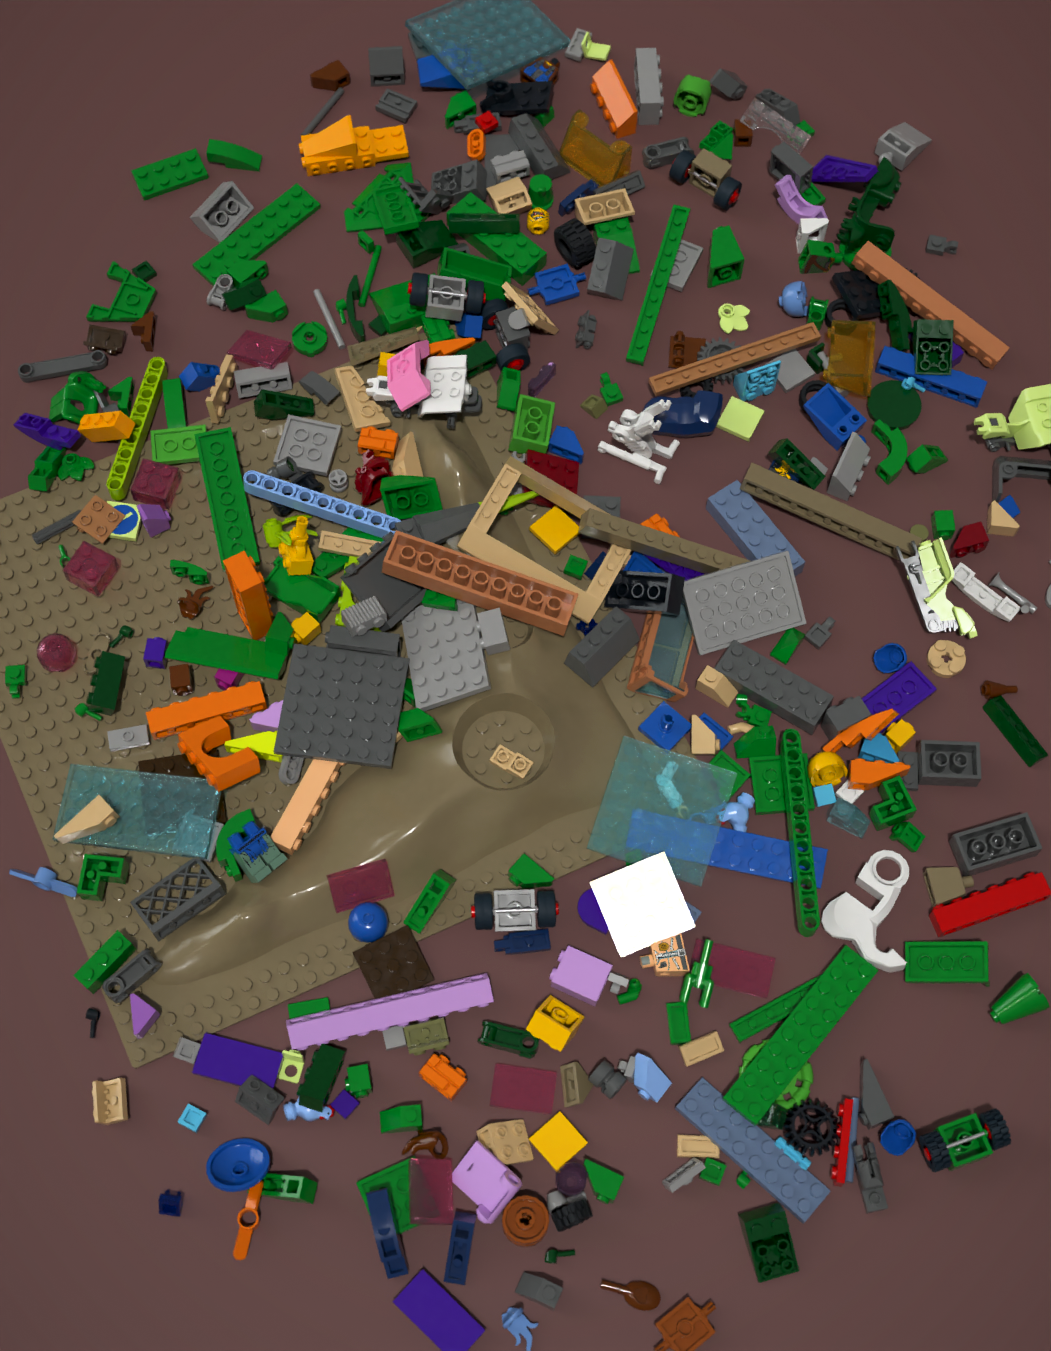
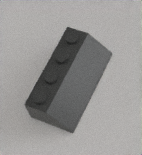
(537, 146)
(603, 647)

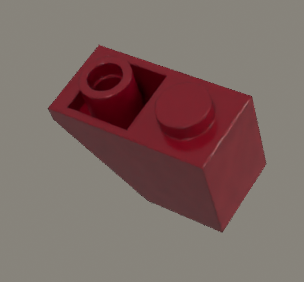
(971, 539)

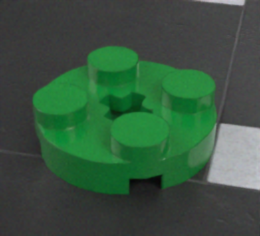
(312, 347)

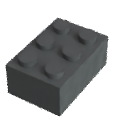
(949, 763)

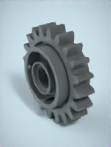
(717, 348)

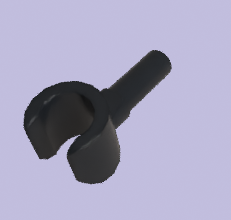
(93, 1015)

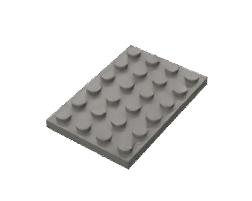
(743, 602)
(444, 654)

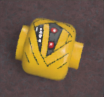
(538, 221)

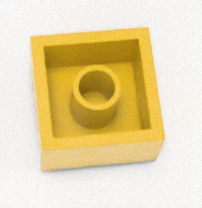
(555, 1023)

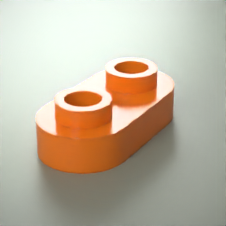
(476, 149)

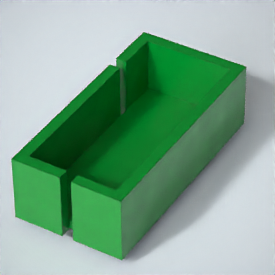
(471, 267)

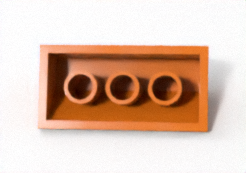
(614, 100)

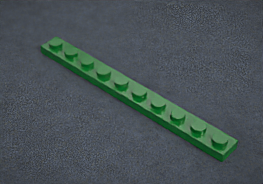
(658, 285)

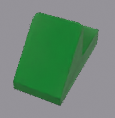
(123, 393)

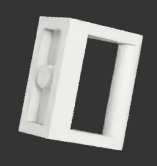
(808, 226)

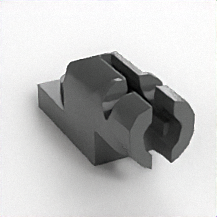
(869, 1178)

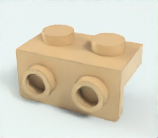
(110, 1101)

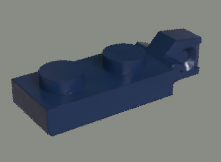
(583, 190)
(524, 942)

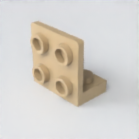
(507, 1141)

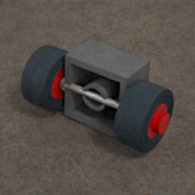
(513, 342)

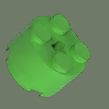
(692, 95)

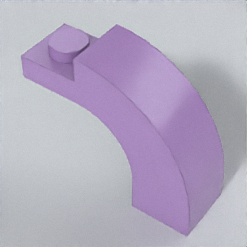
(793, 202)

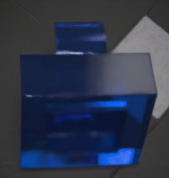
(170, 1204)

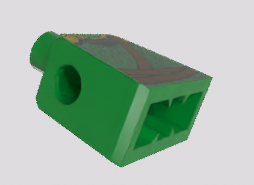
(818, 257)

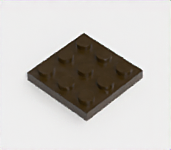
(393, 964)

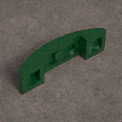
(353, 294)

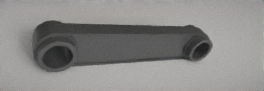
(62, 366)

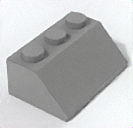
(222, 211)
(849, 468)

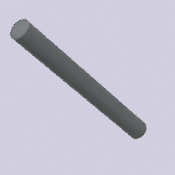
(323, 112)

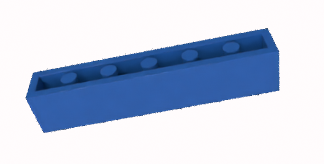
(954, 386)

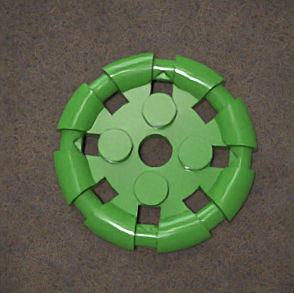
(796, 1093)

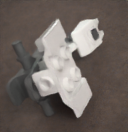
(448, 390)

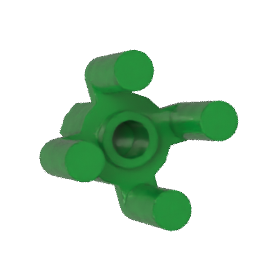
(699, 978)

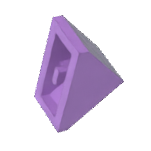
(142, 1016)

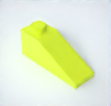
(261, 744)

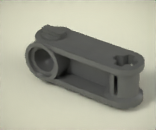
(664, 152)
(131, 976)

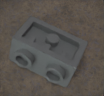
(259, 1099)

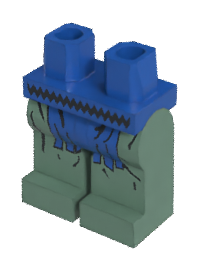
(255, 852)

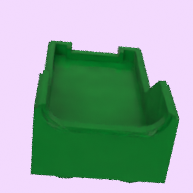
(302, 592)

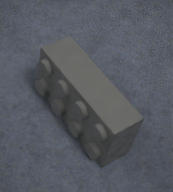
(995, 844)

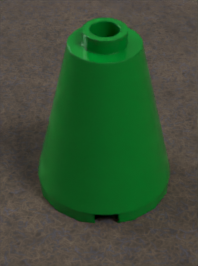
(1019, 1001)

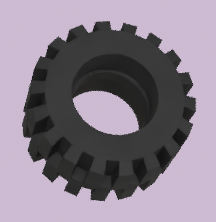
(575, 242)

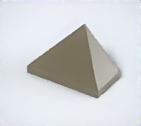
(574, 1084)

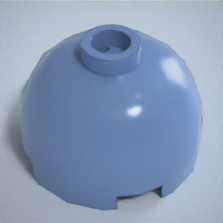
(794, 299)

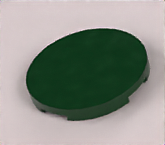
(894, 404)

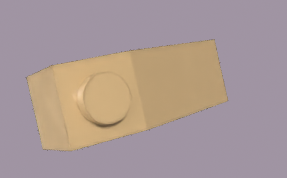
(407, 458)
(90, 820)

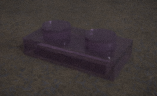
(545, 375)

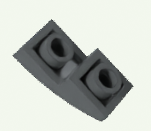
(319, 386)

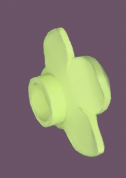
(735, 318)

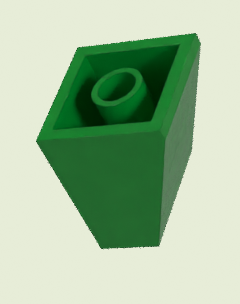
(724, 258)

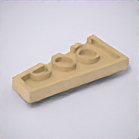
(220, 391)
(360, 406)

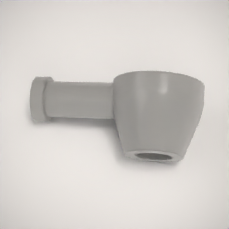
(557, 1201)

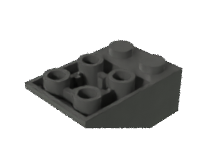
(462, 180)

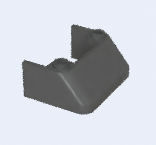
(1010, 467)

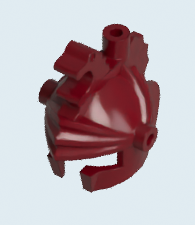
(370, 476)

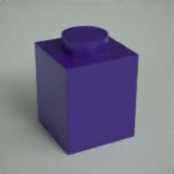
(155, 653)

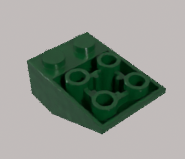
(424, 242)
(933, 346)
(769, 1242)

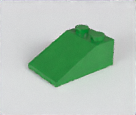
(619, 231)
(410, 495)

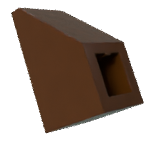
(330, 77)

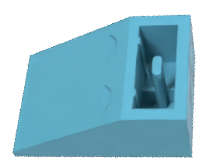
(757, 381)

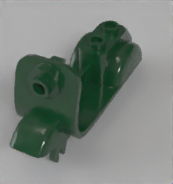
(878, 192)

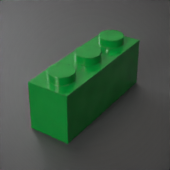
(105, 962)

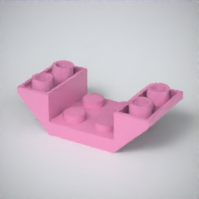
(405, 376)

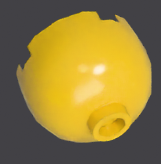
(826, 769)

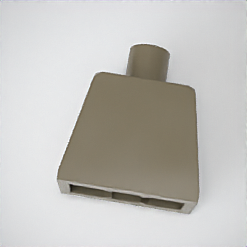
(945, 884)

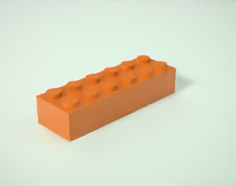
(249, 594)

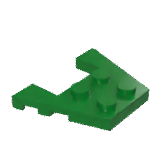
(130, 301)

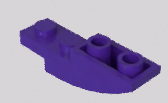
(45, 432)

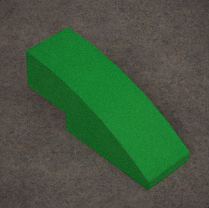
(233, 155)
(174, 403)
(46, 469)

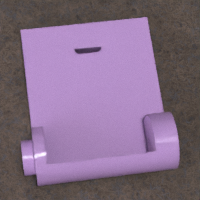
(487, 1183)

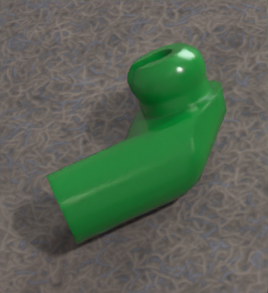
(632, 993)

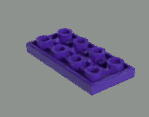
(236, 1061)
(438, 1314)

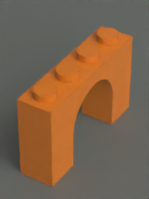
(220, 771)

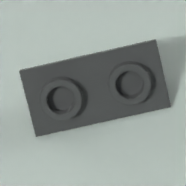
(583, 336)

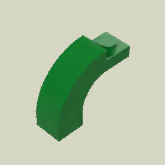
(897, 448)
(223, 846)

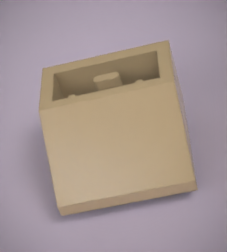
(509, 197)

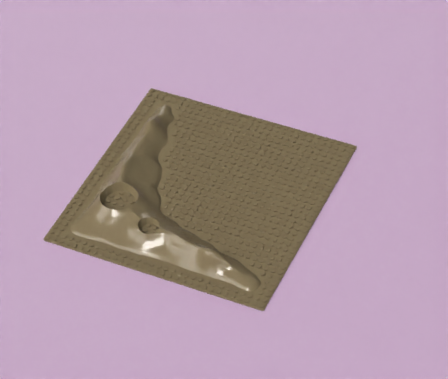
(425, 814)

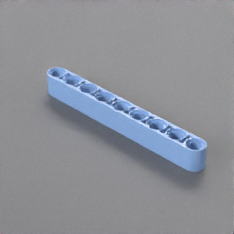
(316, 499)

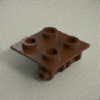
(684, 349)

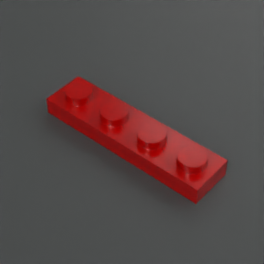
(840, 1150)

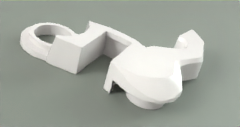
(853, 921)

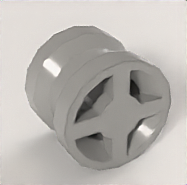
(341, 478)

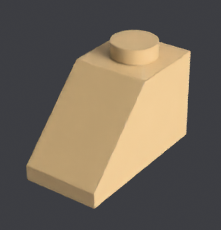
(716, 686)
(703, 738)

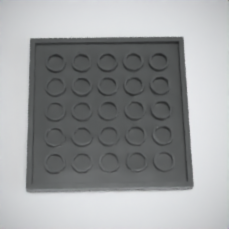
(342, 706)

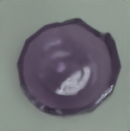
(571, 1178)

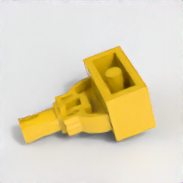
(297, 557)

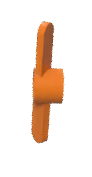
(244, 1233)

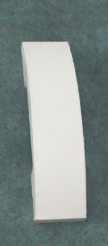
(983, 595)

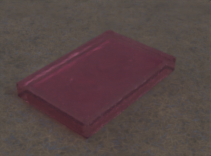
(259, 349)
(360, 884)
(523, 1089)
(430, 1192)

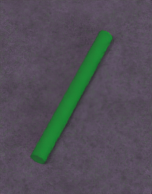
(370, 274)

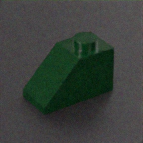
(244, 293)

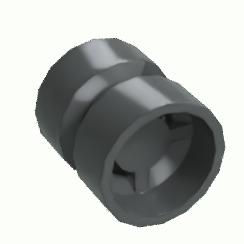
(607, 1079)

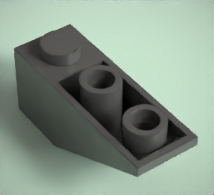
(780, 105)

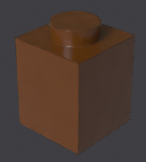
(742, 134)
(181, 679)

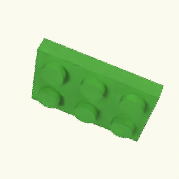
(175, 444)

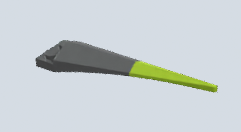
(447, 523)

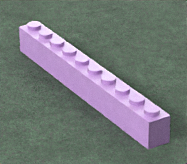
(389, 1011)

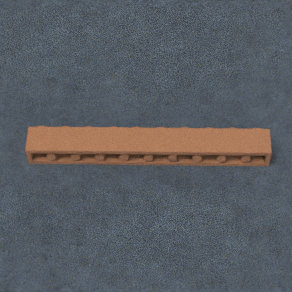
(931, 305)

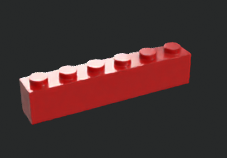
(989, 904)

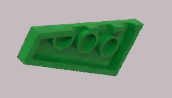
(330, 563)

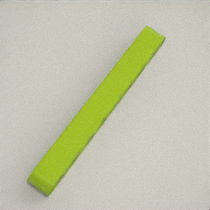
(142, 415)

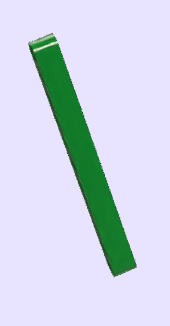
(799, 839)

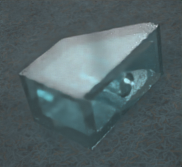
(848, 818)

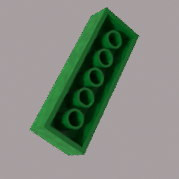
(505, 248)

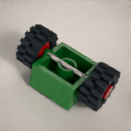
(965, 1140)

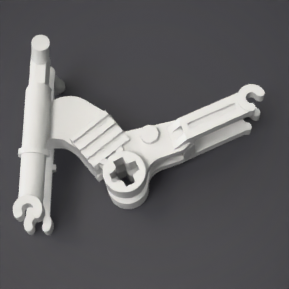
(639, 438)

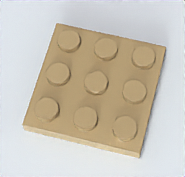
(532, 310)

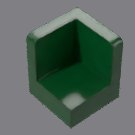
(814, 360)

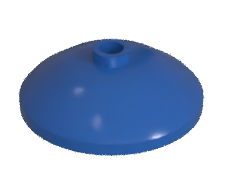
(238, 1165)

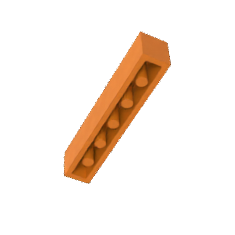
(197, 710)

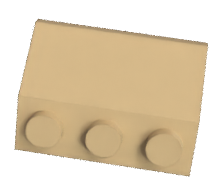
(603, 207)

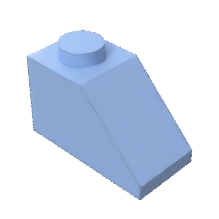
(649, 1078)

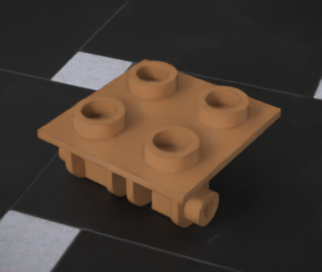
(98, 519)

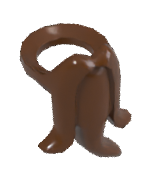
(192, 605)
(428, 1141)

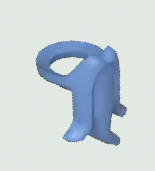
(517, 1324)

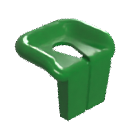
(62, 407)

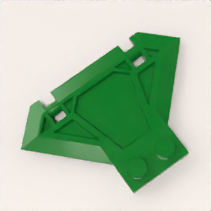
(364, 202)

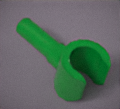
(340, 306)
(64, 557)
(741, 698)
(81, 709)
(743, 1180)

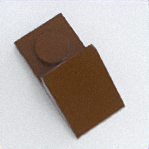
(145, 328)

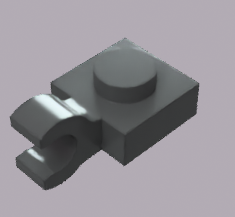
(938, 245)
(820, 633)

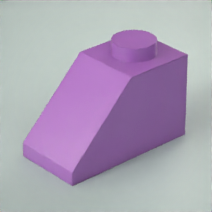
(154, 518)

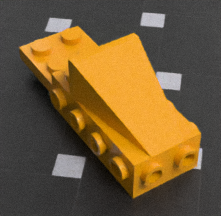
(350, 148)

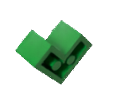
(896, 804)
(97, 871)

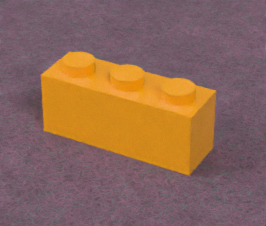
(106, 426)

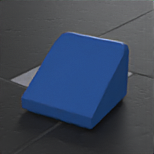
(1010, 506)

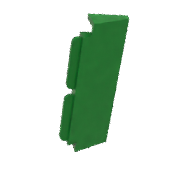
(225, 652)

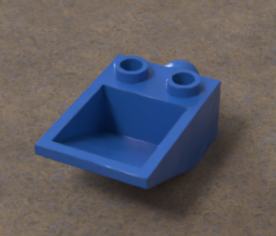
(434, 74)
(833, 412)

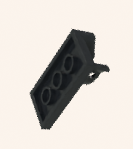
(517, 97)

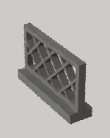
(183, 912)

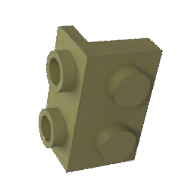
(426, 1035)

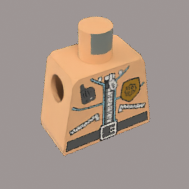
(667, 957)

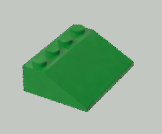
(394, 307)

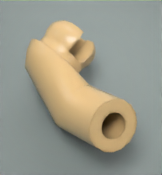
(739, 727)

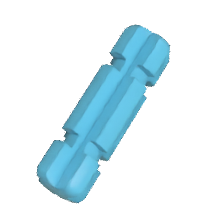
(789, 1150)

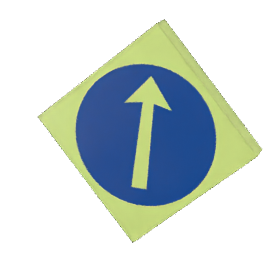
(130, 525)

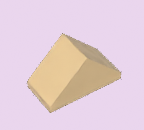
(1000, 522)

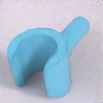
(910, 382)

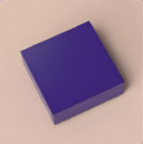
(344, 1104)

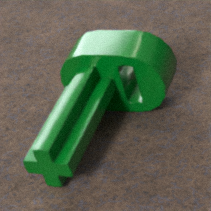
(87, 380)

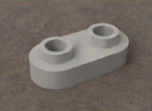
(292, 768)

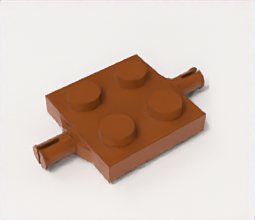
(685, 1327)

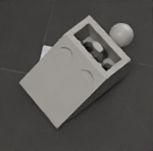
(901, 145)

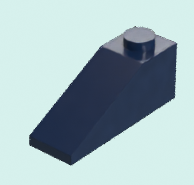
(460, 1247)

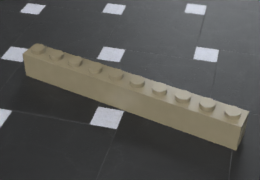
(828, 512)
(655, 543)

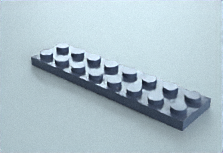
(752, 1151)

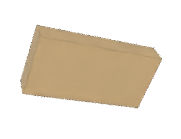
(701, 1048)
(696, 1146)

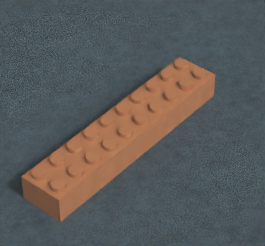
(479, 582)

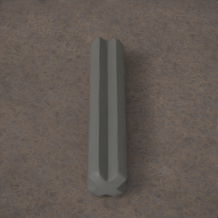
(55, 528)

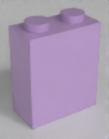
(580, 975)

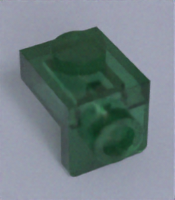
(774, 1117)

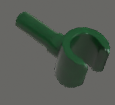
(124, 631)
(551, 1255)

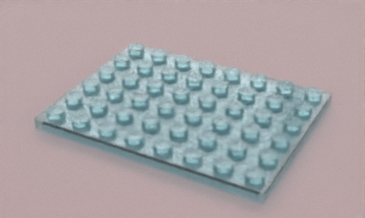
(486, 37)

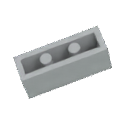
(253, 380)

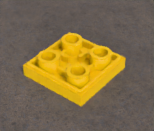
(555, 529)
(558, 1141)

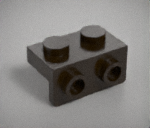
(105, 338)

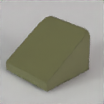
(594, 406)

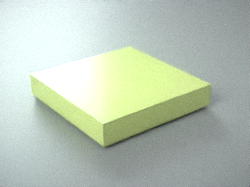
(740, 418)

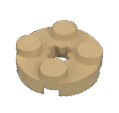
(953, 666)

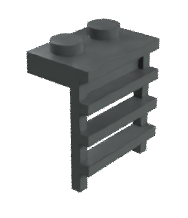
(430, 201)

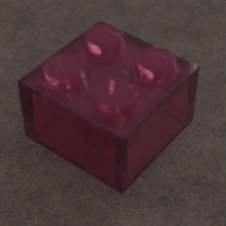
(155, 483)
(91, 568)

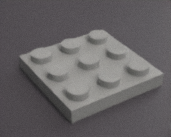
(308, 444)

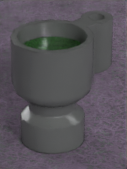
(285, 468)

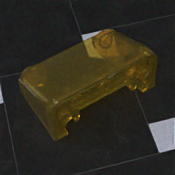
(592, 155)
(851, 356)

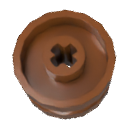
(525, 1208)

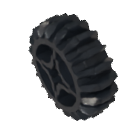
(807, 1121)

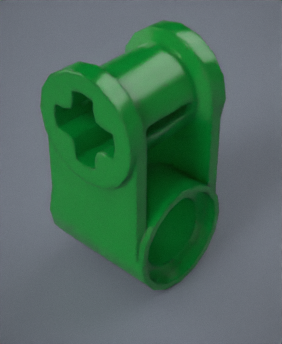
(817, 312)

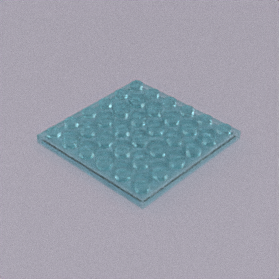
(662, 805)

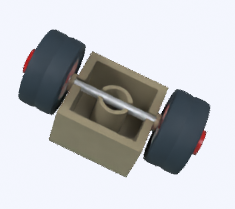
(707, 174)

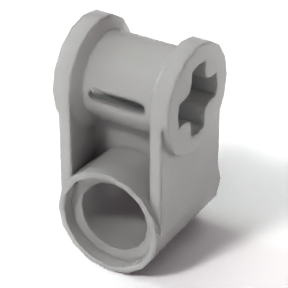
(214, 296)

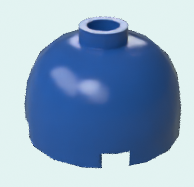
(368, 922)

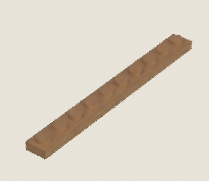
(734, 359)

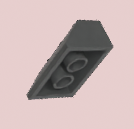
(610, 269)

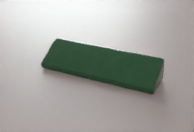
(483, 223)
(1015, 731)

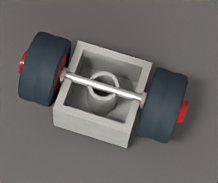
(446, 295)
(514, 910)

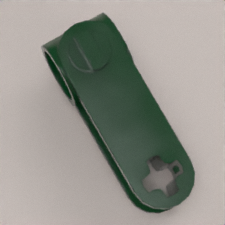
(508, 1039)

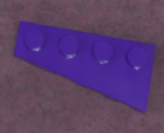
(842, 170)

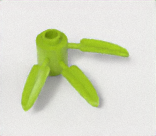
(274, 532)

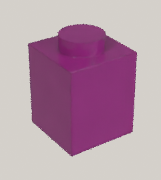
(227, 678)

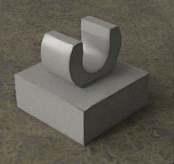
(617, 980)
(628, 1068)

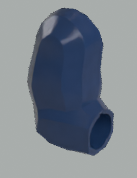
(689, 415)

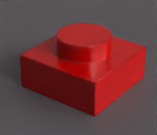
(486, 122)

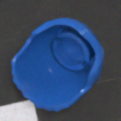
(890, 658)
(898, 1137)

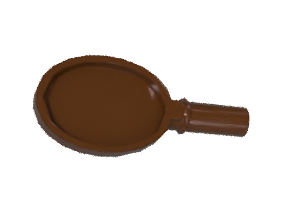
(637, 1294)

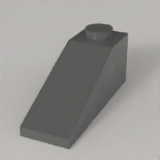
(873, 1104)

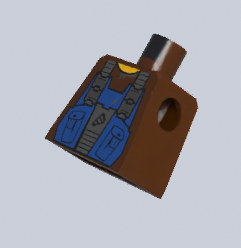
(540, 71)

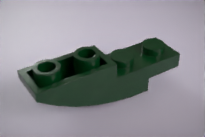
(895, 310)

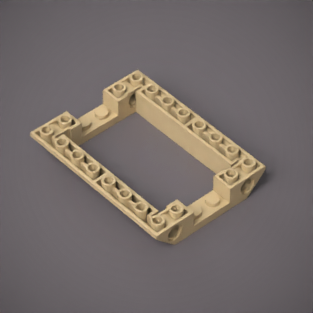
(487, 548)

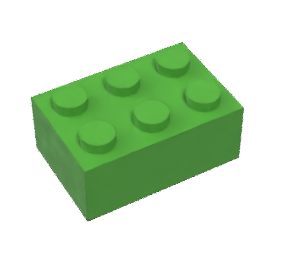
(531, 424)

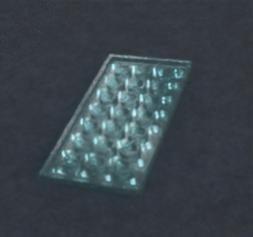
(154, 810)

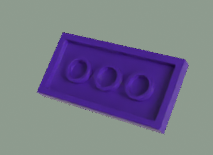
(900, 692)

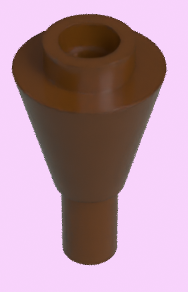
(993, 689)

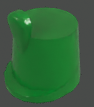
(541, 192)

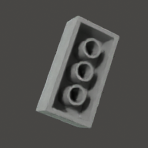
(648, 86)

